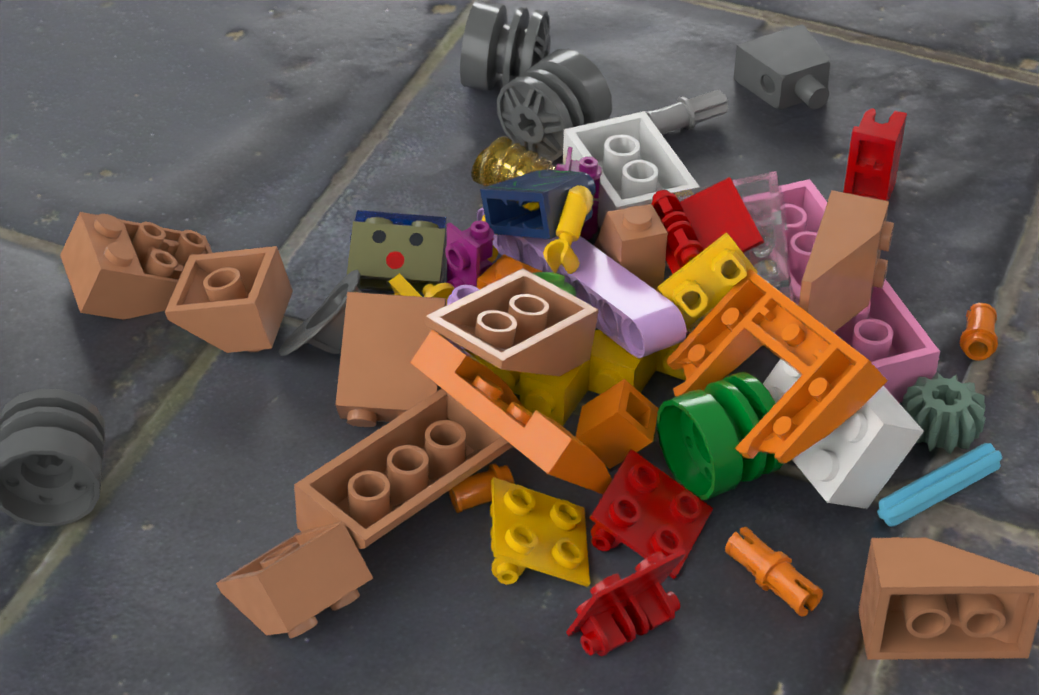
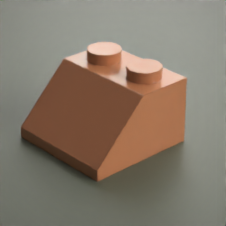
(232, 298)
(298, 580)

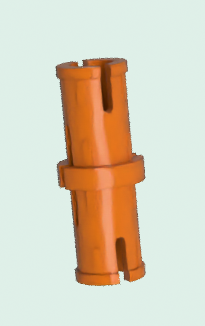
(774, 571)

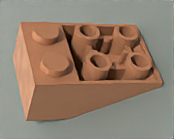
(125, 265)

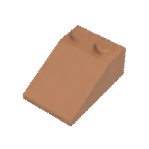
(846, 259)
(521, 325)
(944, 603)

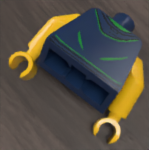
(542, 207)

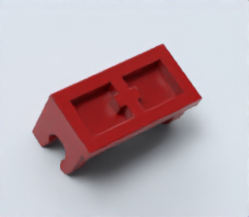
(874, 156)

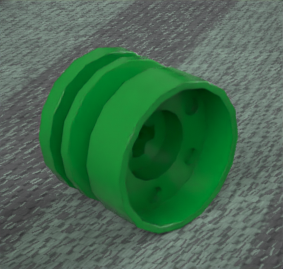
(704, 428)

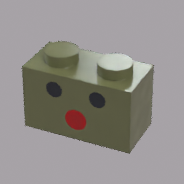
(386, 249)

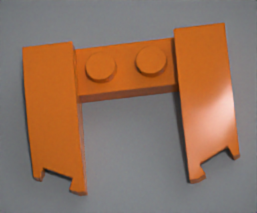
(832, 379)
(497, 406)

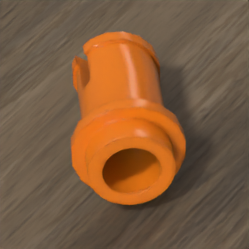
(979, 337)
(477, 488)

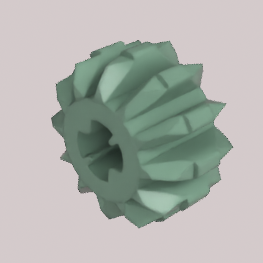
(946, 411)

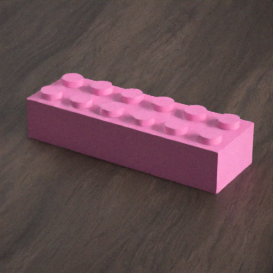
(885, 328)

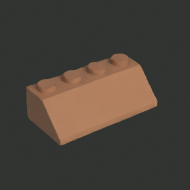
(397, 469)

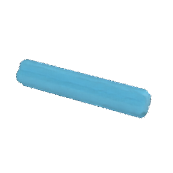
(939, 484)

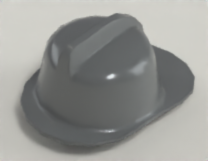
(326, 324)

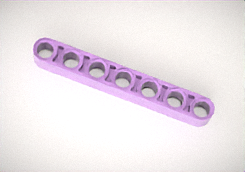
(628, 307)

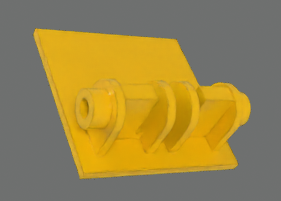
(536, 534)

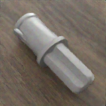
(689, 111)

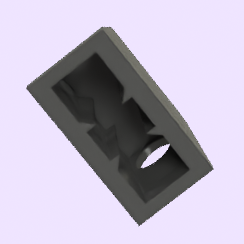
(784, 68)

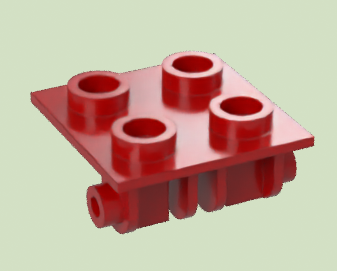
(704, 219)
(647, 512)
(627, 605)

